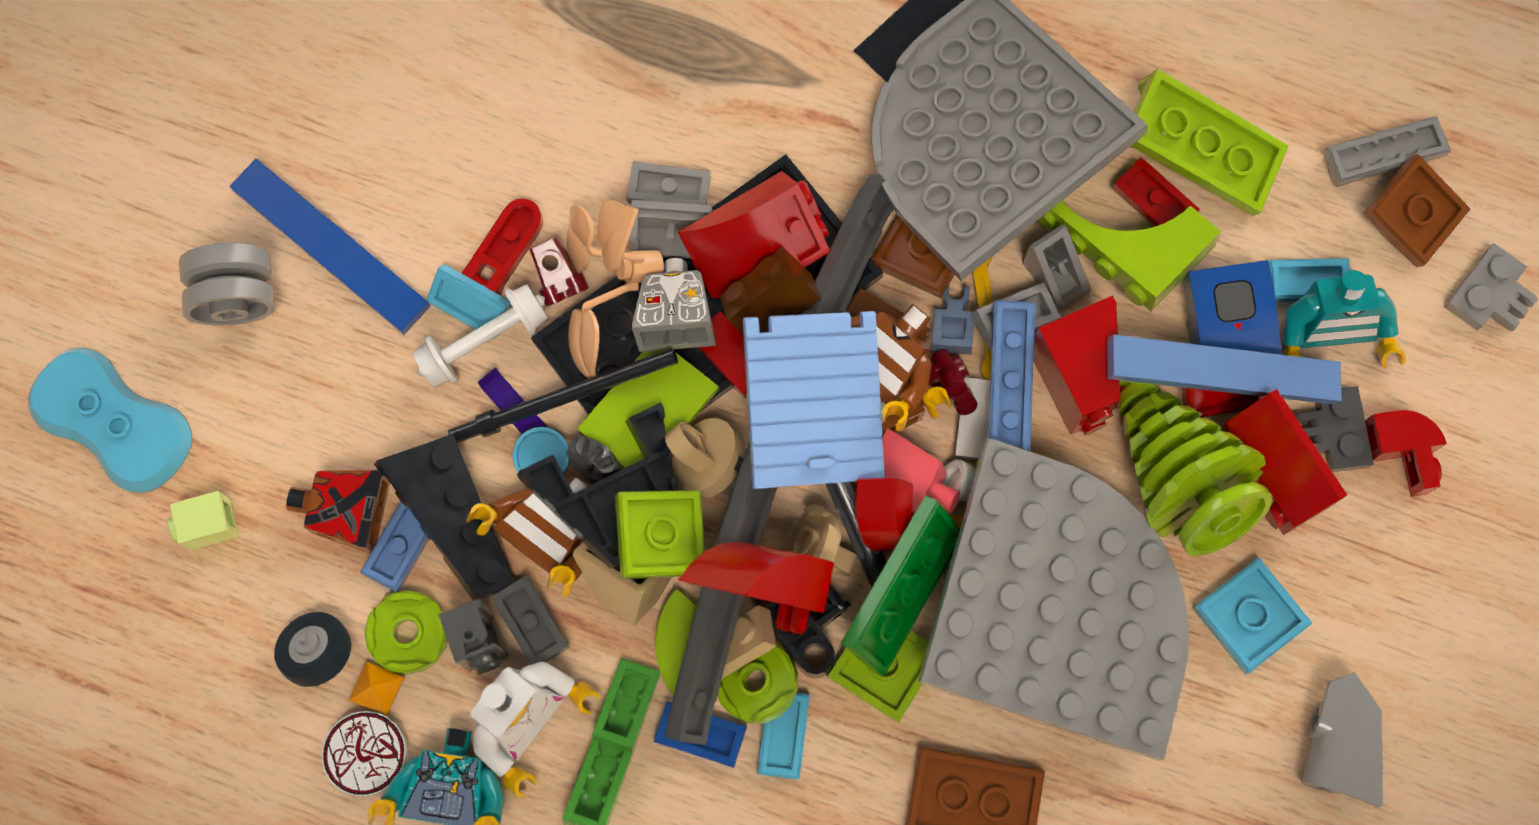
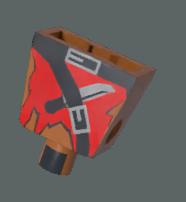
(343, 506)

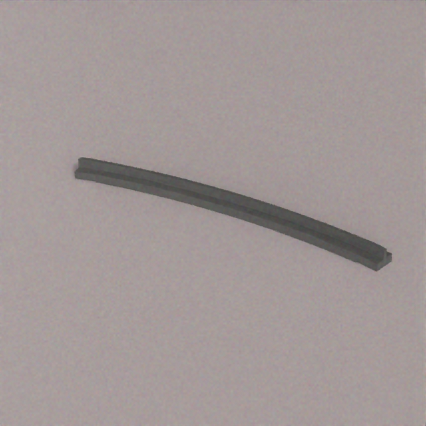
(750, 507)

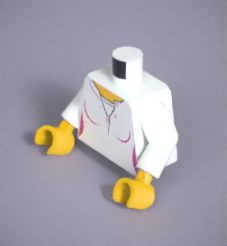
(516, 711)

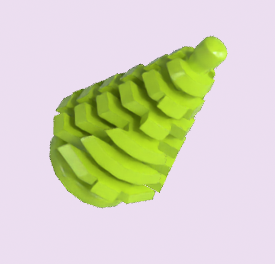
(1191, 471)

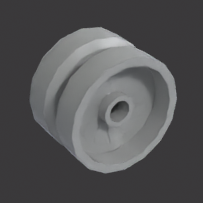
(226, 284)

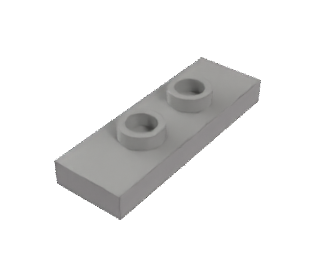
(1385, 151)

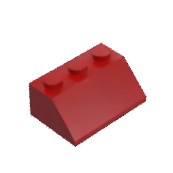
(1294, 467)

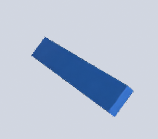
(330, 246)

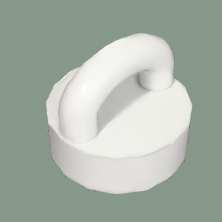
(960, 477)

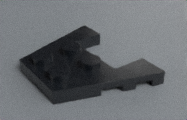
(593, 509)

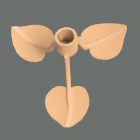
(613, 233)

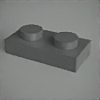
(530, 621)

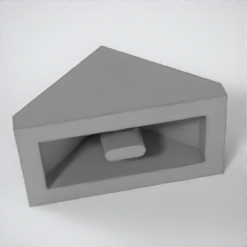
(1058, 266)

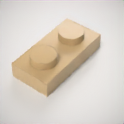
(750, 639)

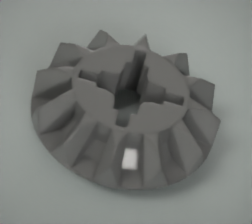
(592, 459)

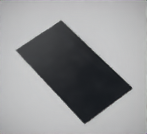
(899, 31)

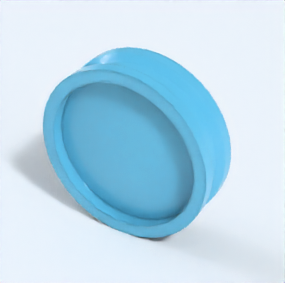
(540, 444)

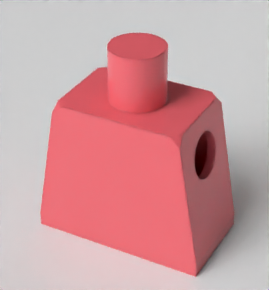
(916, 466)

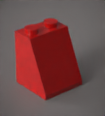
(1074, 365)

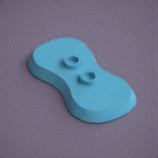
(131, 436)

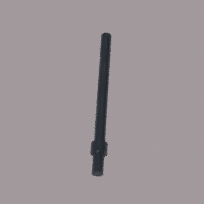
(490, 422)

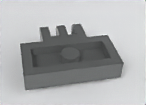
(1340, 432)

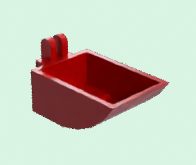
(755, 226)
(767, 574)

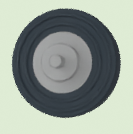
(312, 649)

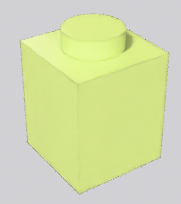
(202, 521)

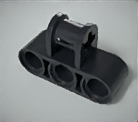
(798, 644)

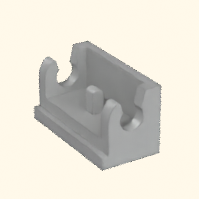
(659, 223)

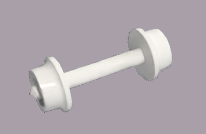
(435, 363)

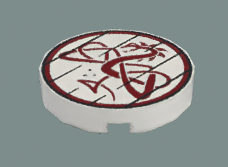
(364, 753)

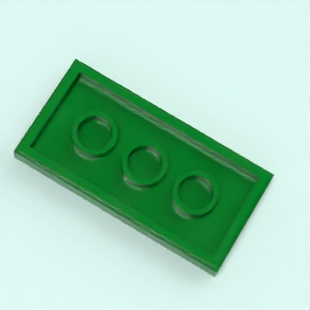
(903, 587)

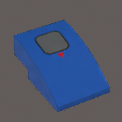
(1233, 308)

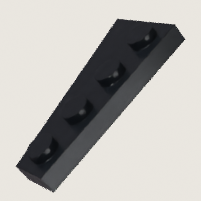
(440, 495)

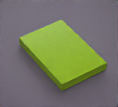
(679, 389)

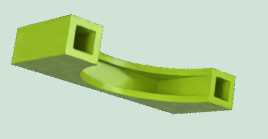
(1140, 261)

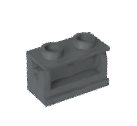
(472, 637)

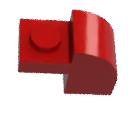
(1413, 439)
(883, 511)

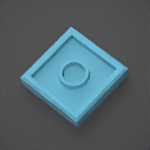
(1252, 616)

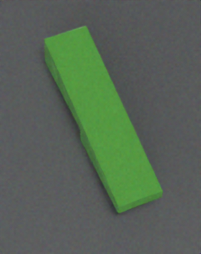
(612, 745)

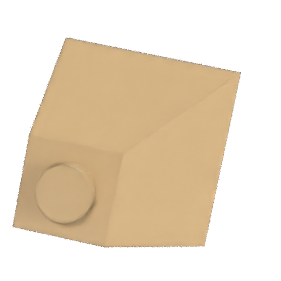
(624, 597)

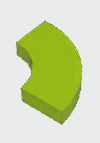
(672, 636)

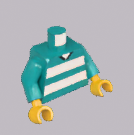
(1343, 313)

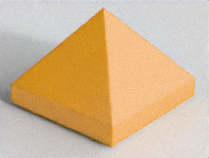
(376, 688)

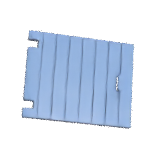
(813, 397)

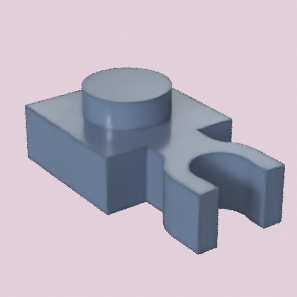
(953, 326)

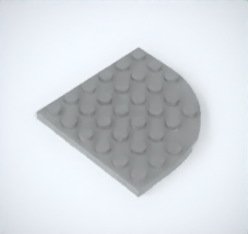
(990, 131)
(1061, 606)

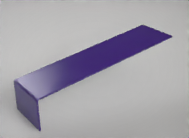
(505, 396)

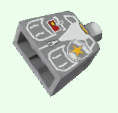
(673, 310)

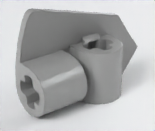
(1346, 743)

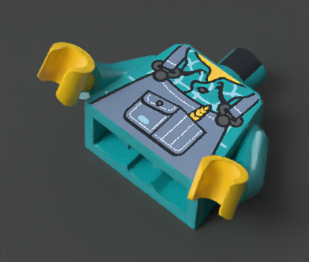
(443, 788)

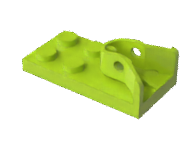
(1207, 142)

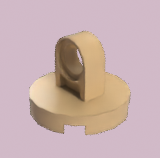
(705, 455)
(819, 537)

